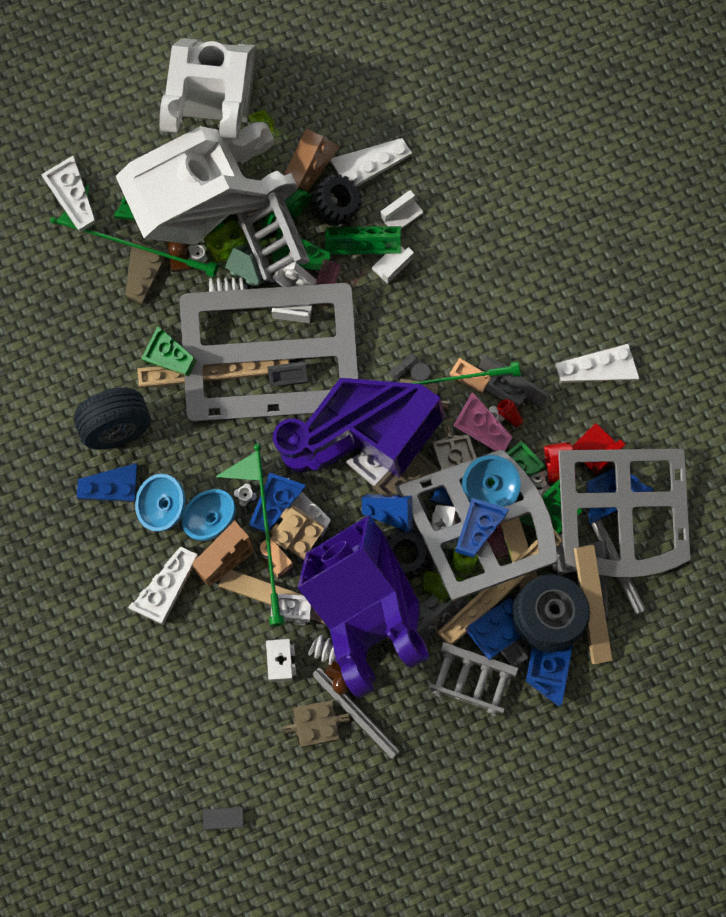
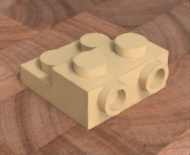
(297, 531)

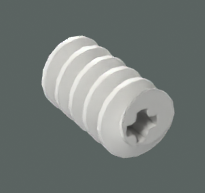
(226, 286)
(323, 648)

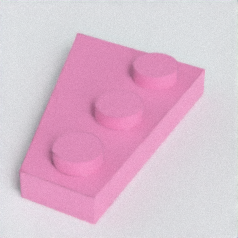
(482, 425)

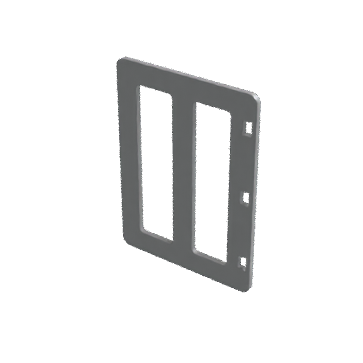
(341, 346)

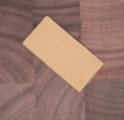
(476, 383)

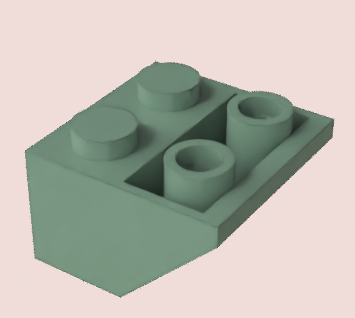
(244, 264)

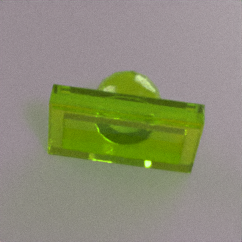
(262, 116)
(434, 584)

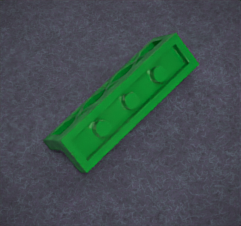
(360, 241)

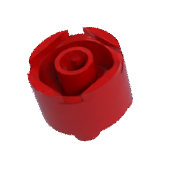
(552, 459)

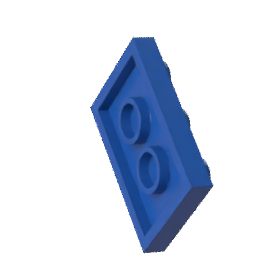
(494, 630)

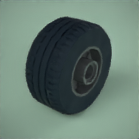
(112, 418)
(550, 613)

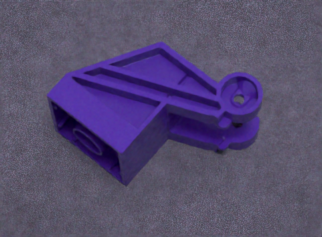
(375, 416)
(362, 600)

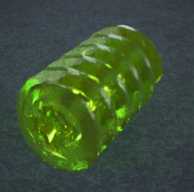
(464, 565)

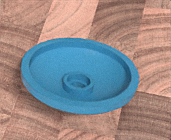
(505, 477)
(153, 499)
(208, 515)

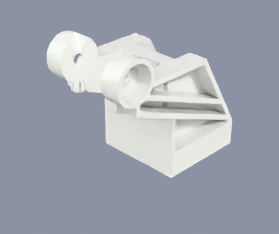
(208, 83)
(196, 183)

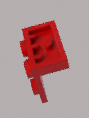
(597, 439)

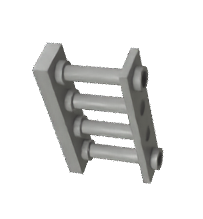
(290, 237)
(468, 660)

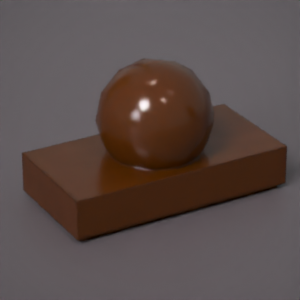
(179, 250)
(338, 683)

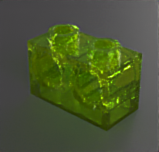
(222, 236)

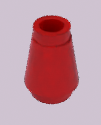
(509, 411)

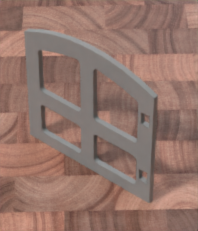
(624, 501)
(494, 573)

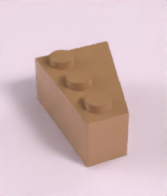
(310, 159)
(223, 554)

